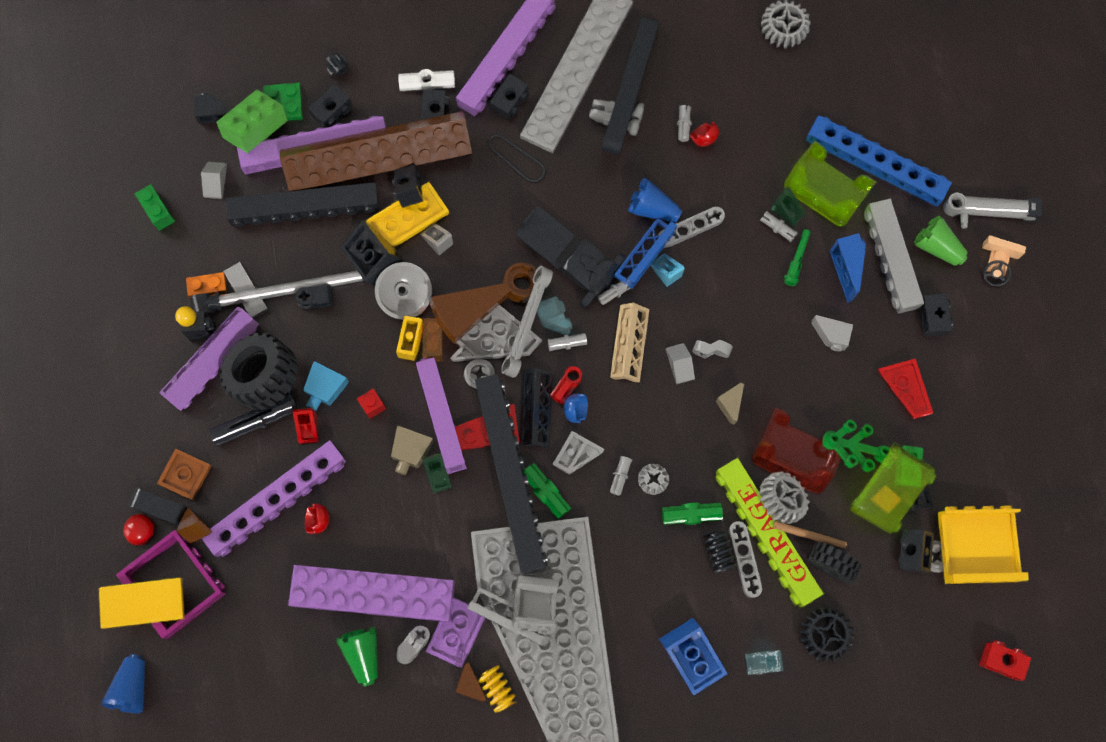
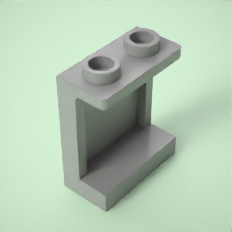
(535, 604)

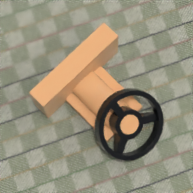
(999, 257)

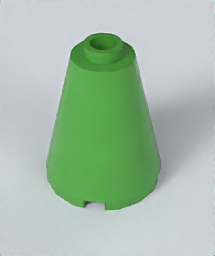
(941, 242)

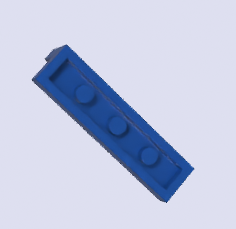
(651, 254)

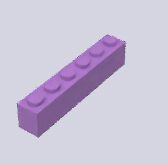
(208, 359)

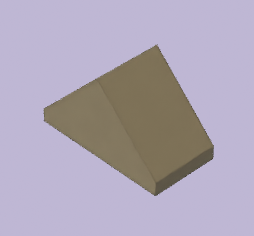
(730, 402)

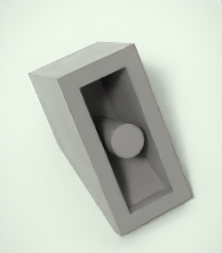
(833, 332)

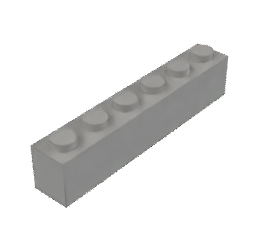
(893, 256)

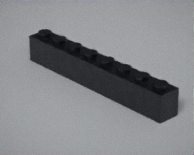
(302, 204)

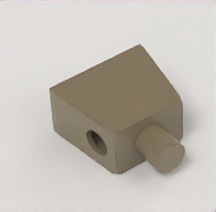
(409, 449)

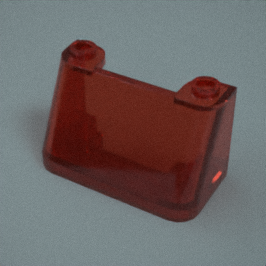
(795, 452)

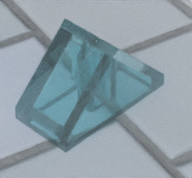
(764, 662)

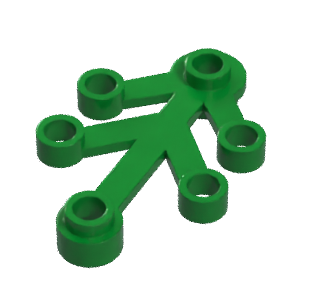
(834, 441)

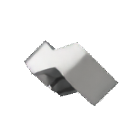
(719, 348)
(406, 652)

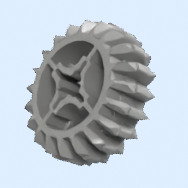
(776, 27)
(784, 497)

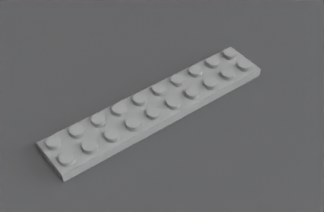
(575, 73)

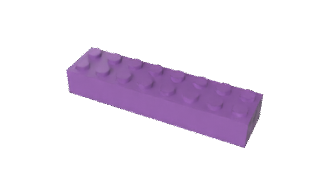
(372, 593)

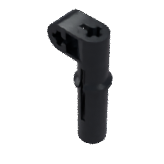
(252, 420)

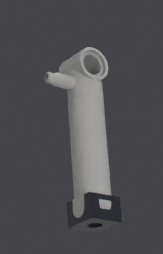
(1027, 210)

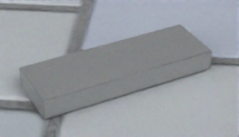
(241, 282)

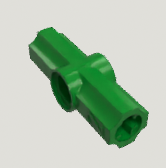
(546, 491)
(692, 513)

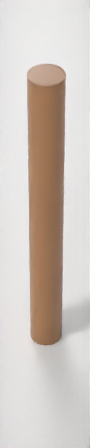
(810, 535)

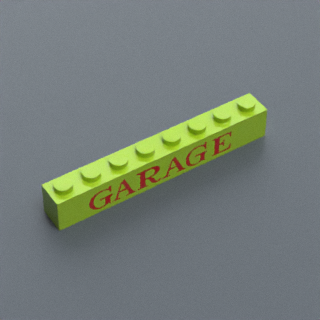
(771, 541)

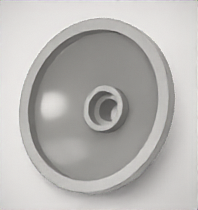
(416, 294)

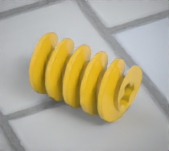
(497, 689)

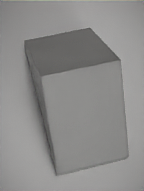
(213, 179)
(437, 238)
(680, 363)

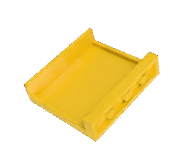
(980, 545)

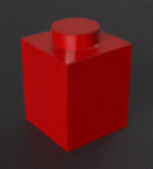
(371, 403)

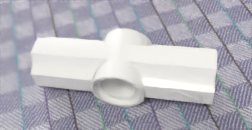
(438, 80)

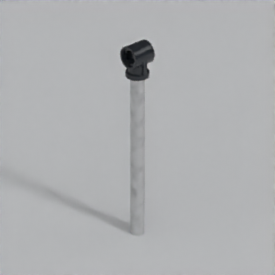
(208, 303)

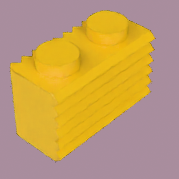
(410, 338)

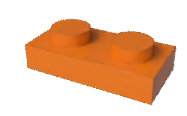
(206, 284)

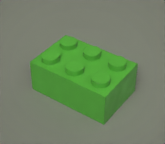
(252, 121)

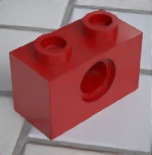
(1017, 665)

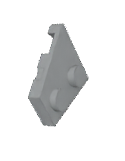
(576, 453)

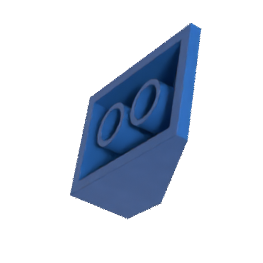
(848, 260)
(693, 656)

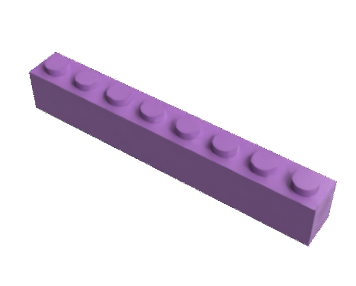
(503, 55)
(267, 153)

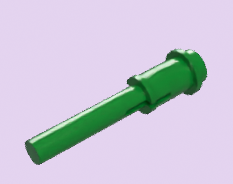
(792, 276)

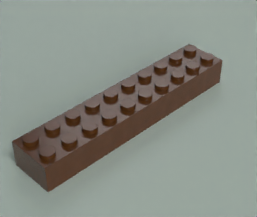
(375, 151)

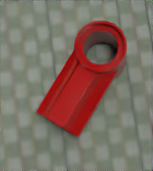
(566, 386)

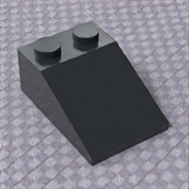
(369, 252)

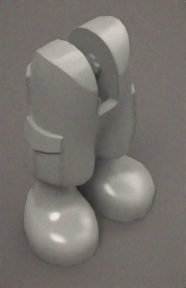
(603, 110)

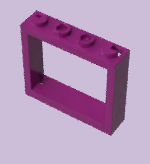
(126, 574)

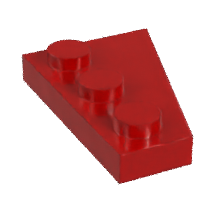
(908, 387)

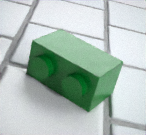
(154, 207)

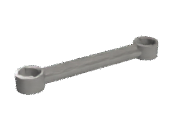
(512, 363)

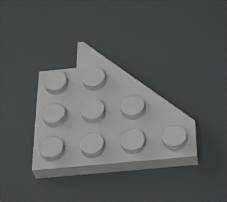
(493, 338)

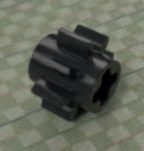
(337, 64)

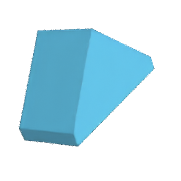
(667, 269)

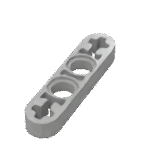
(692, 229)
(745, 559)

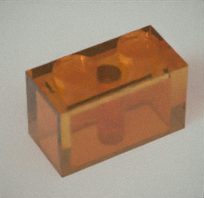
(433, 339)

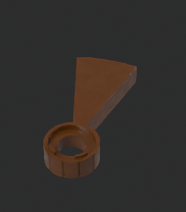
(465, 309)

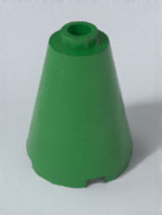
(361, 654)

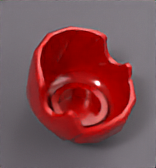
(705, 134)
(316, 519)
(138, 529)

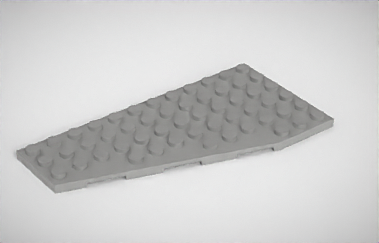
(570, 669)

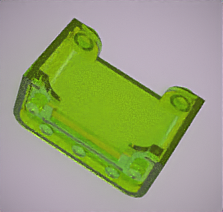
(827, 188)
(893, 489)

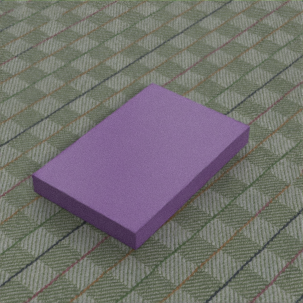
(455, 638)

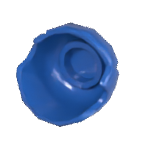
(576, 408)

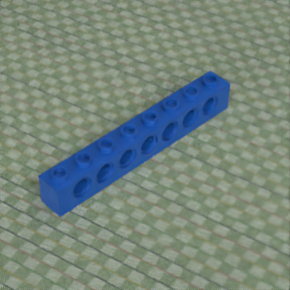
(883, 170)

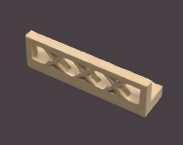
(626, 341)

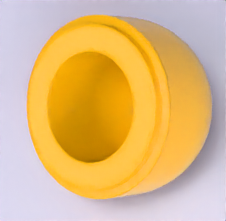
(185, 316)

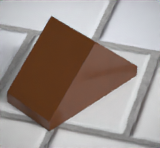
(192, 527)
(469, 684)

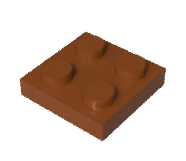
(184, 474)

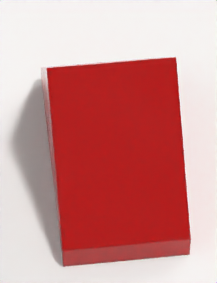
(306, 425)

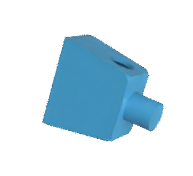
(323, 385)

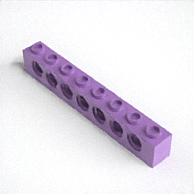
(263, 499)

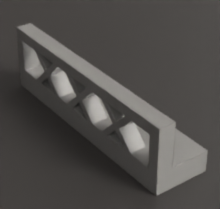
(501, 620)

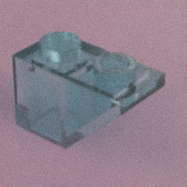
(552, 316)

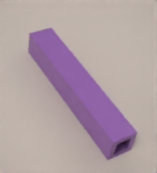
(440, 415)

